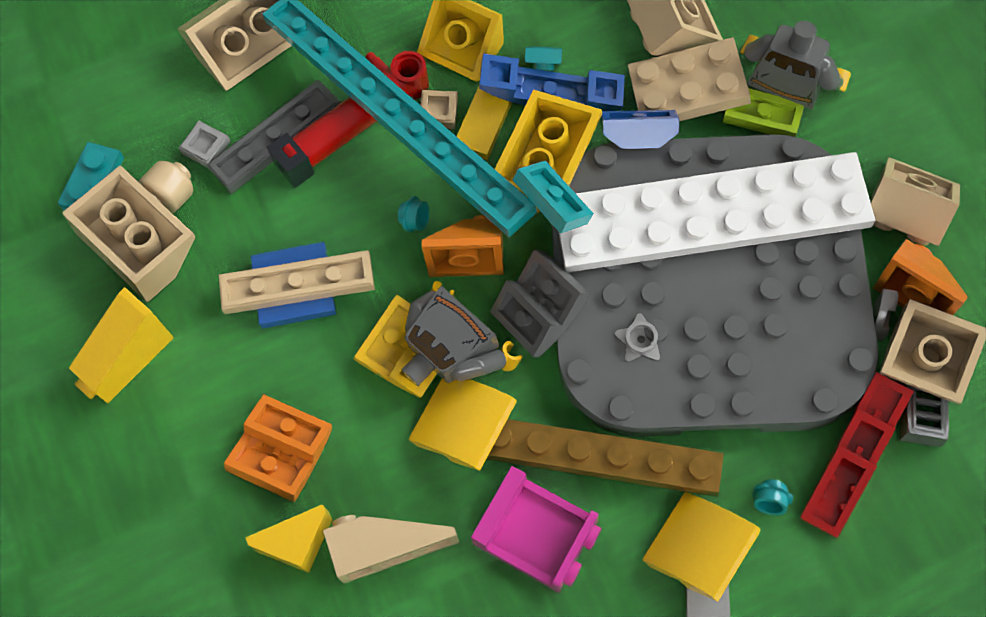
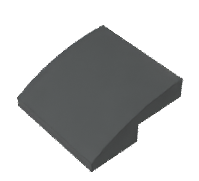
(539, 303)

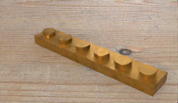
(609, 457)

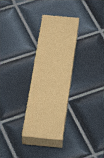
(296, 282)

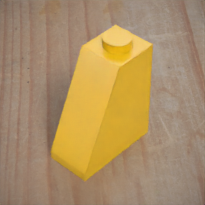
(119, 347)

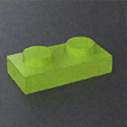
(766, 114)

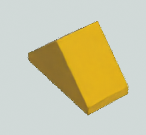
(295, 539)

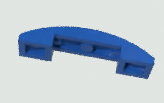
(507, 81)

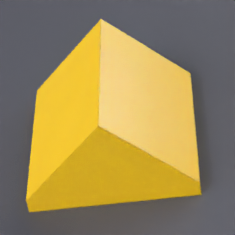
(460, 34)

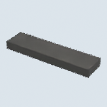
(250, 154)

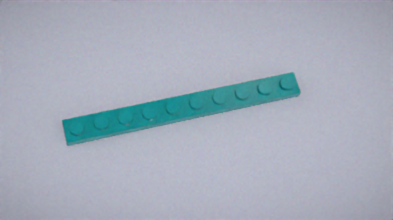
(402, 116)

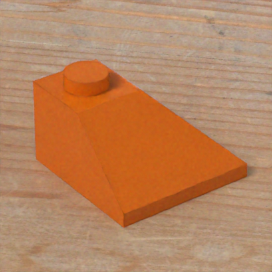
(465, 249)
(921, 278)

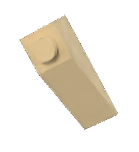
(373, 544)

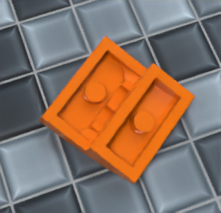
(278, 448)

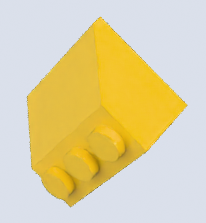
(551, 132)

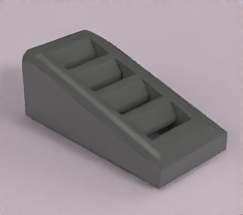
(922, 434)

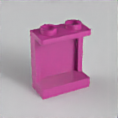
(536, 531)

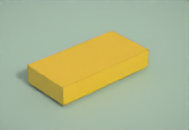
(483, 122)

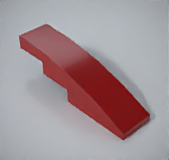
(856, 455)

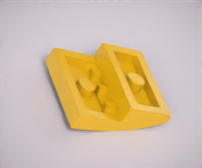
(387, 351)
(463, 421)
(701, 545)

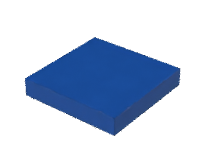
(297, 311)

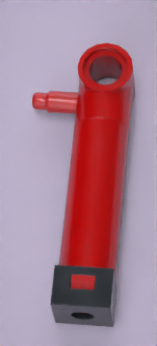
(327, 134)

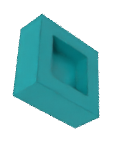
(543, 57)

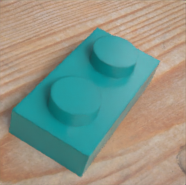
(92, 167)
(553, 196)

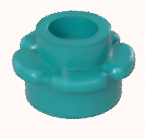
(414, 214)
(772, 497)

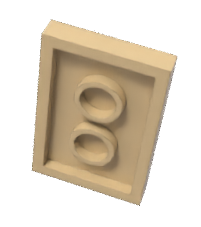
(692, 80)

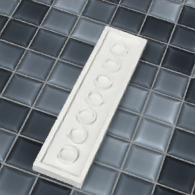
(719, 212)

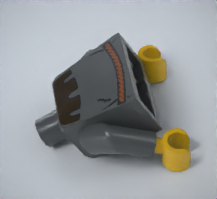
(794, 64)
(451, 340)

